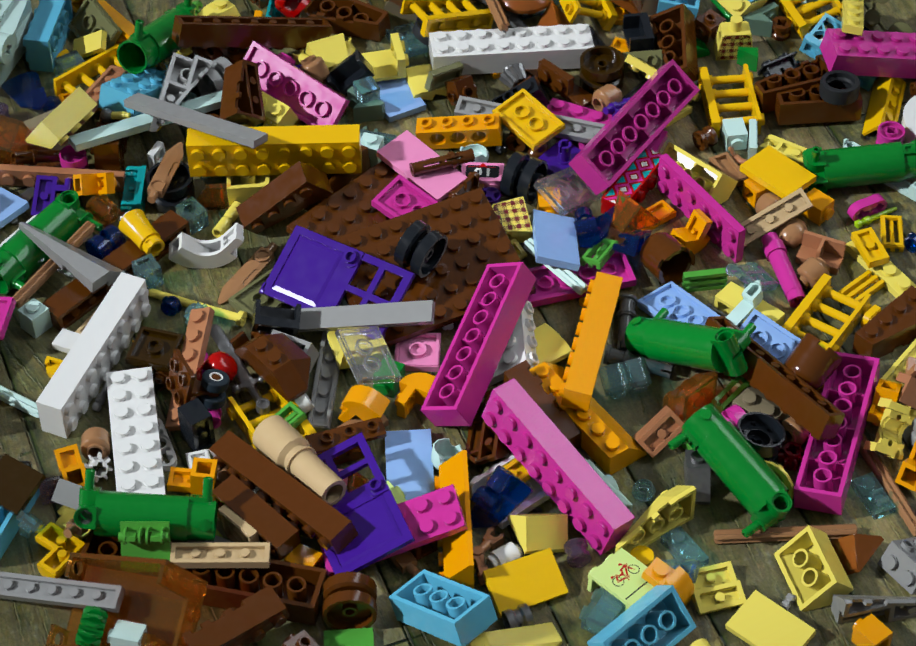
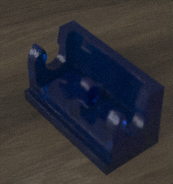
(632, 243)

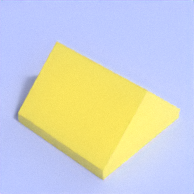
(540, 531)

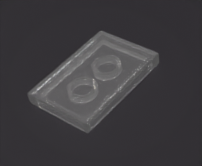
(566, 191)
(368, 355)

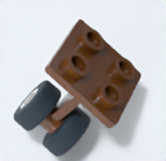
(184, 385)

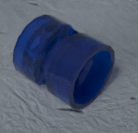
(104, 243)

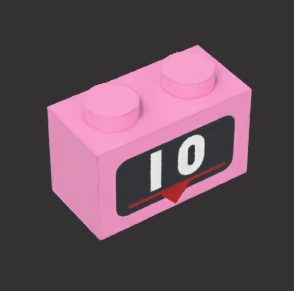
(489, 173)

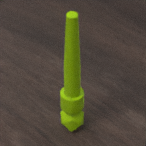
(868, 219)

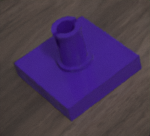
(559, 156)

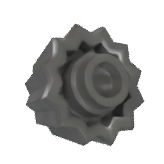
(513, 75)

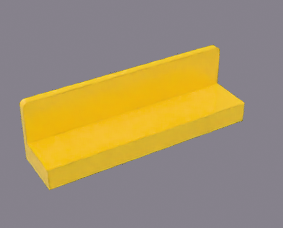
(884, 103)

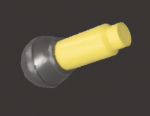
(108, 115)

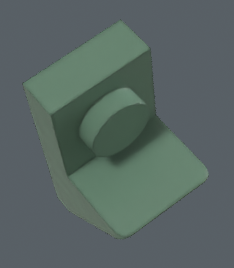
(761, 20)
(365, 112)

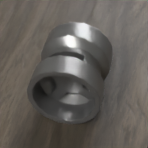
(519, 617)

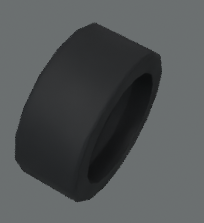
(842, 79)

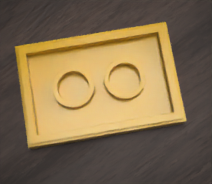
(529, 119)
(777, 172)
(525, 580)

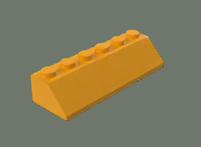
(601, 434)
(458, 548)

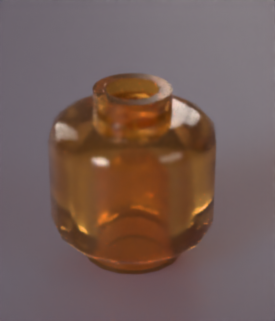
(103, 209)

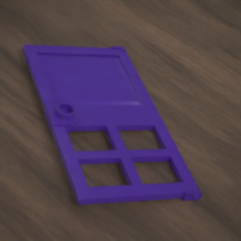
(320, 271)
(370, 510)

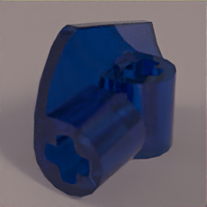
(26, 91)
(591, 229)
(498, 498)

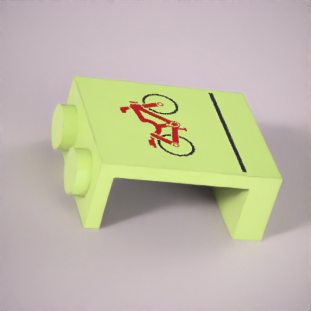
(621, 577)

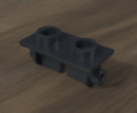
(783, 62)

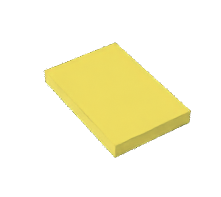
(768, 624)

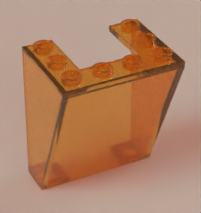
(155, 595)

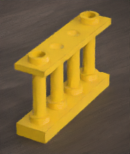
(601, 9)
(796, 15)
(456, 20)
(85, 71)
(713, 108)
(813, 303)
(236, 413)

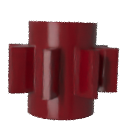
(791, 456)

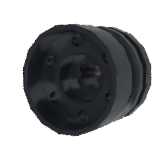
(763, 433)

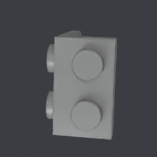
(900, 562)

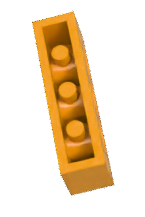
(459, 131)

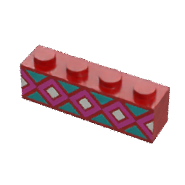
(635, 180)

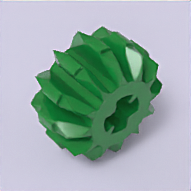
(91, 626)

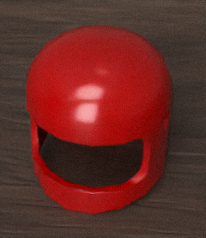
(291, 8)
(220, 361)

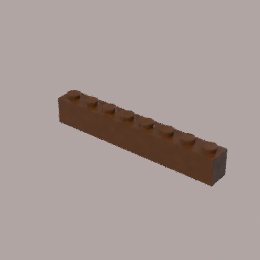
(242, 31)
(76, 300)
(787, 389)
(284, 492)

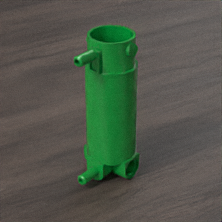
(152, 42)
(861, 165)
(22, 257)
(689, 343)
(738, 467)
(189, 516)

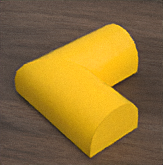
(53, 539)

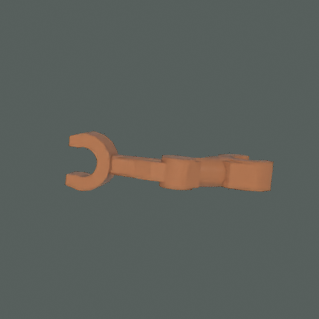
(479, 551)

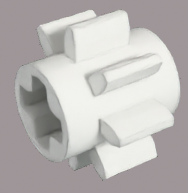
(101, 471)

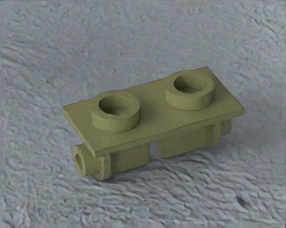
(651, 57)

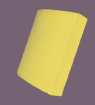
(416, 79)
(550, 345)
(717, 589)

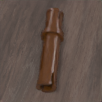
(33, 156)
(465, 156)

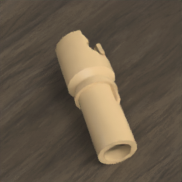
(293, 454)

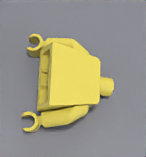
(331, 49)

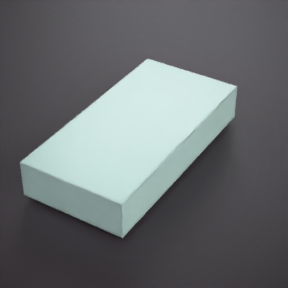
(752, 138)

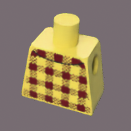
(730, 37)
(514, 218)

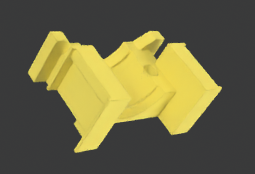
(891, 428)

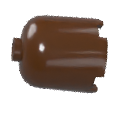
(666, 257)
(812, 361)

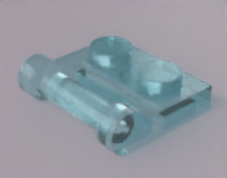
(749, 273)

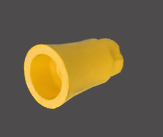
(141, 232)

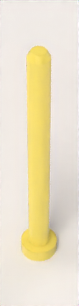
(240, 318)

